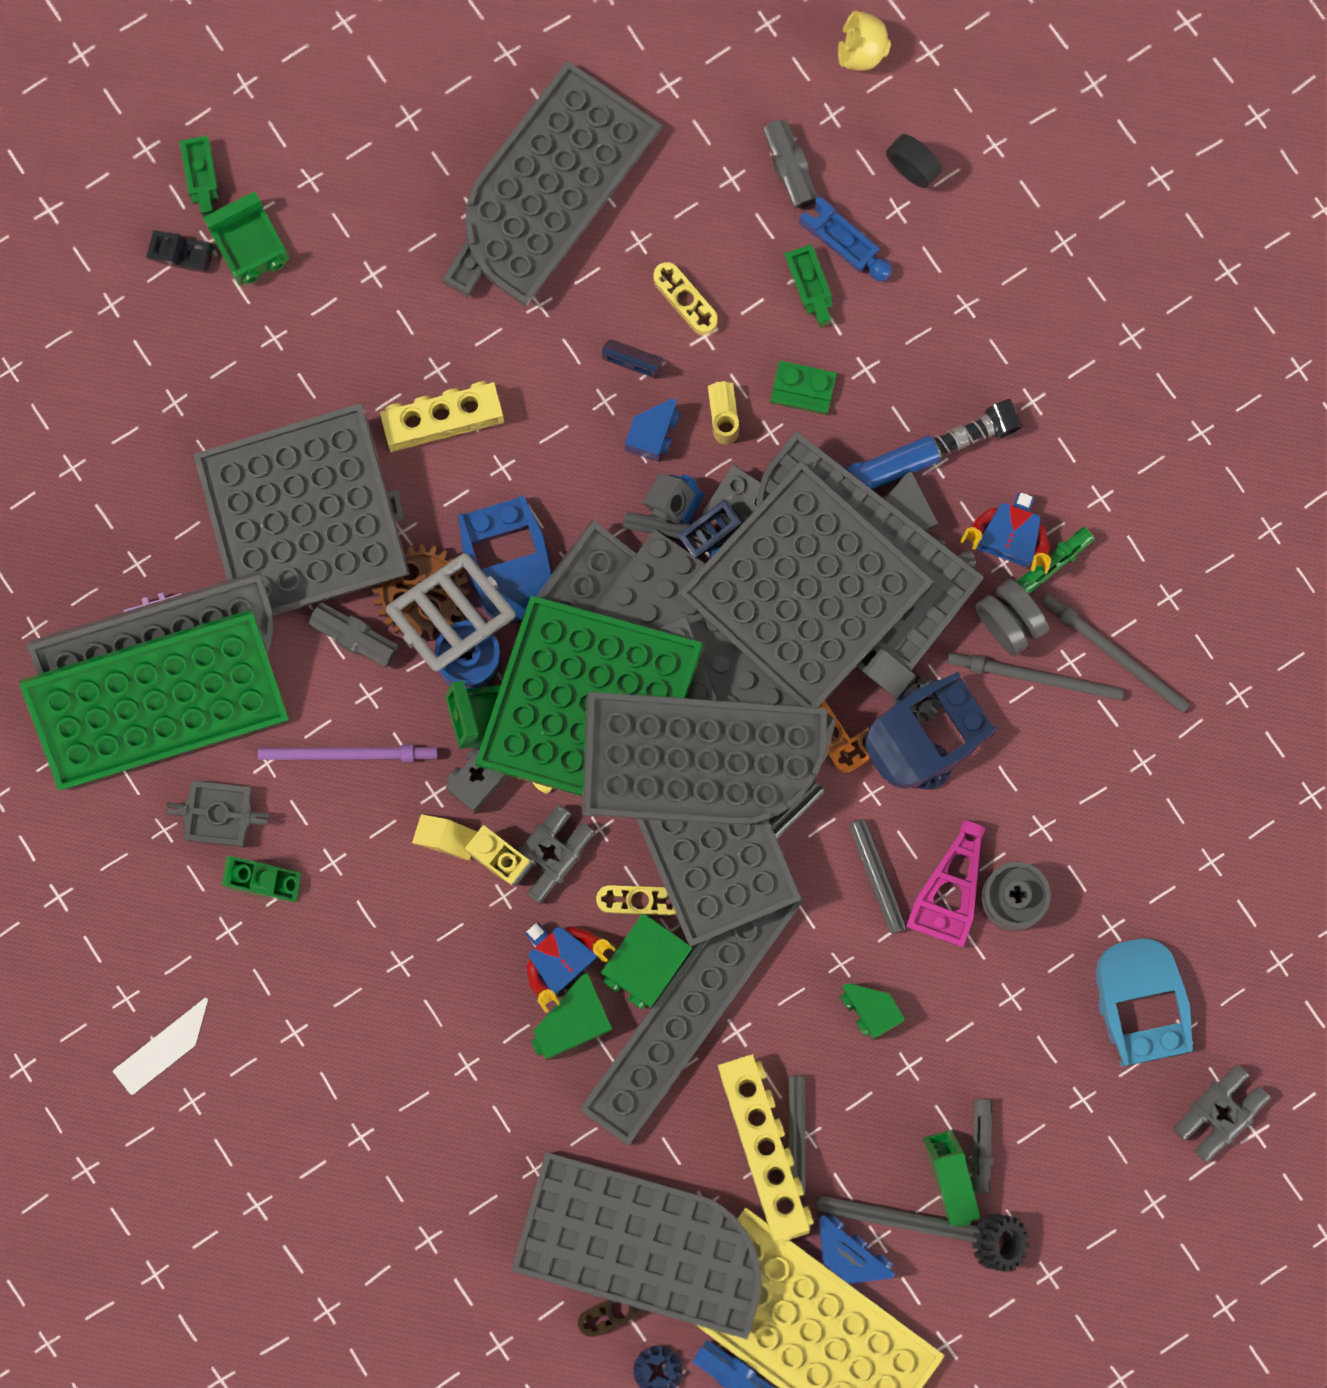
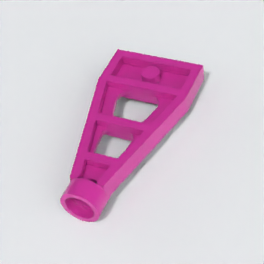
(941, 922)

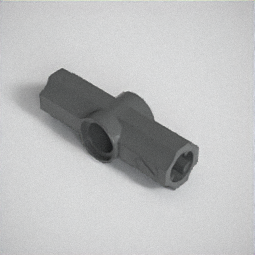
(790, 163)
(353, 635)

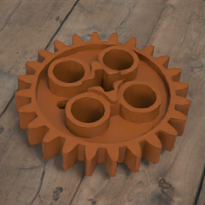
(426, 564)

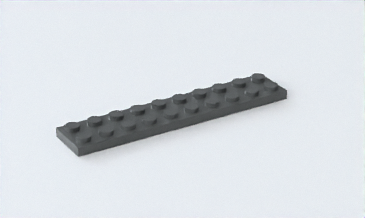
(680, 1024)

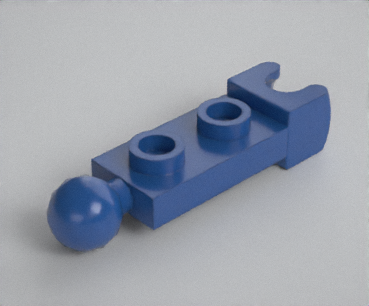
(845, 240)

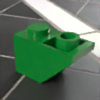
(874, 1009)

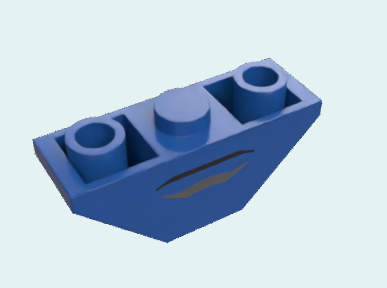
(848, 1255)

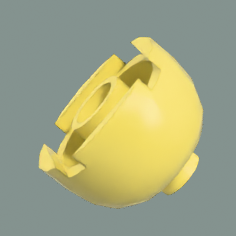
(865, 42)

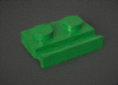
(803, 388)

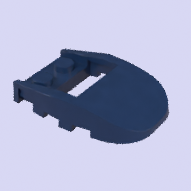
(904, 750)

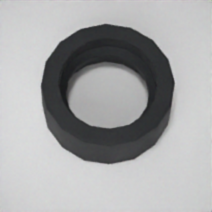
(913, 160)

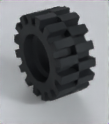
(988, 1242)

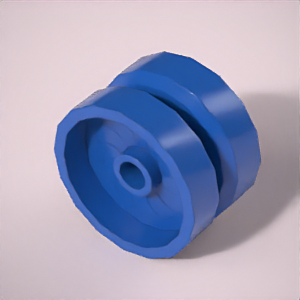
(478, 671)

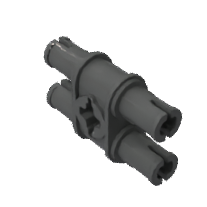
(566, 853)
(1238, 1115)

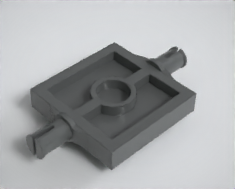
(217, 814)

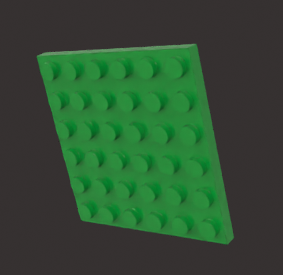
(552, 667)

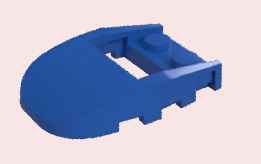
(517, 577)

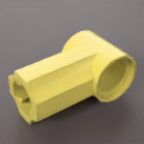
(723, 411)

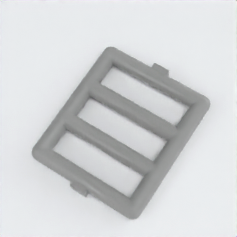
(458, 645)

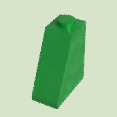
(572, 1022)
(951, 1178)

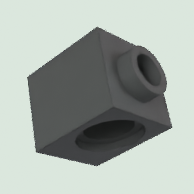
(668, 498)

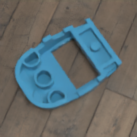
(1137, 971)

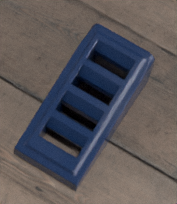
(717, 537)

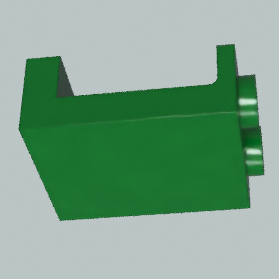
(246, 239)
(470, 712)
(645, 962)

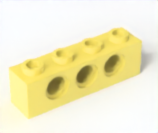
(431, 429)

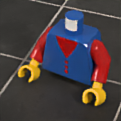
(1012, 534)
(560, 959)

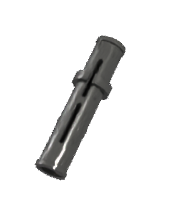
(982, 1146)

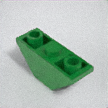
(260, 879)

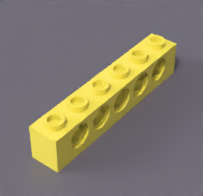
(733, 1076)

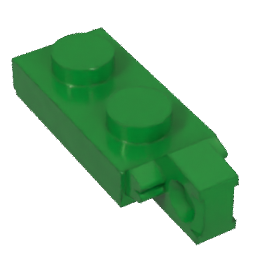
(200, 172)
(810, 283)

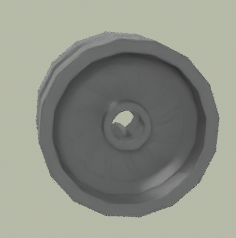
(1012, 617)
(1033, 894)

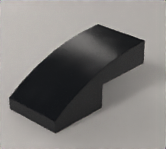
(180, 252)

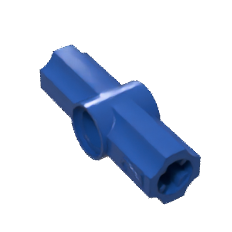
(727, 1370)

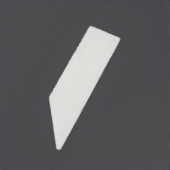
(162, 1050)

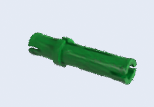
(1059, 557)

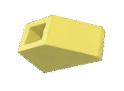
(496, 855)

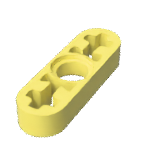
(665, 288)
(617, 892)

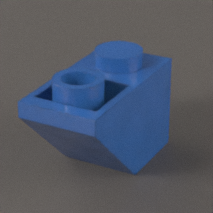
(650, 430)

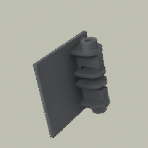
(739, 490)

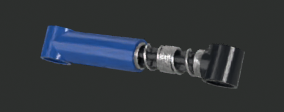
(999, 421)

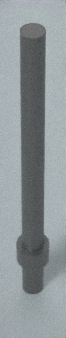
(1069, 617)
(978, 664)

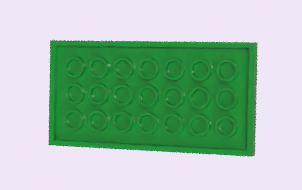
(154, 700)

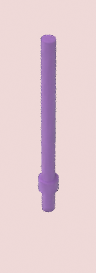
(406, 753)

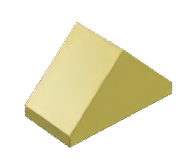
(443, 836)

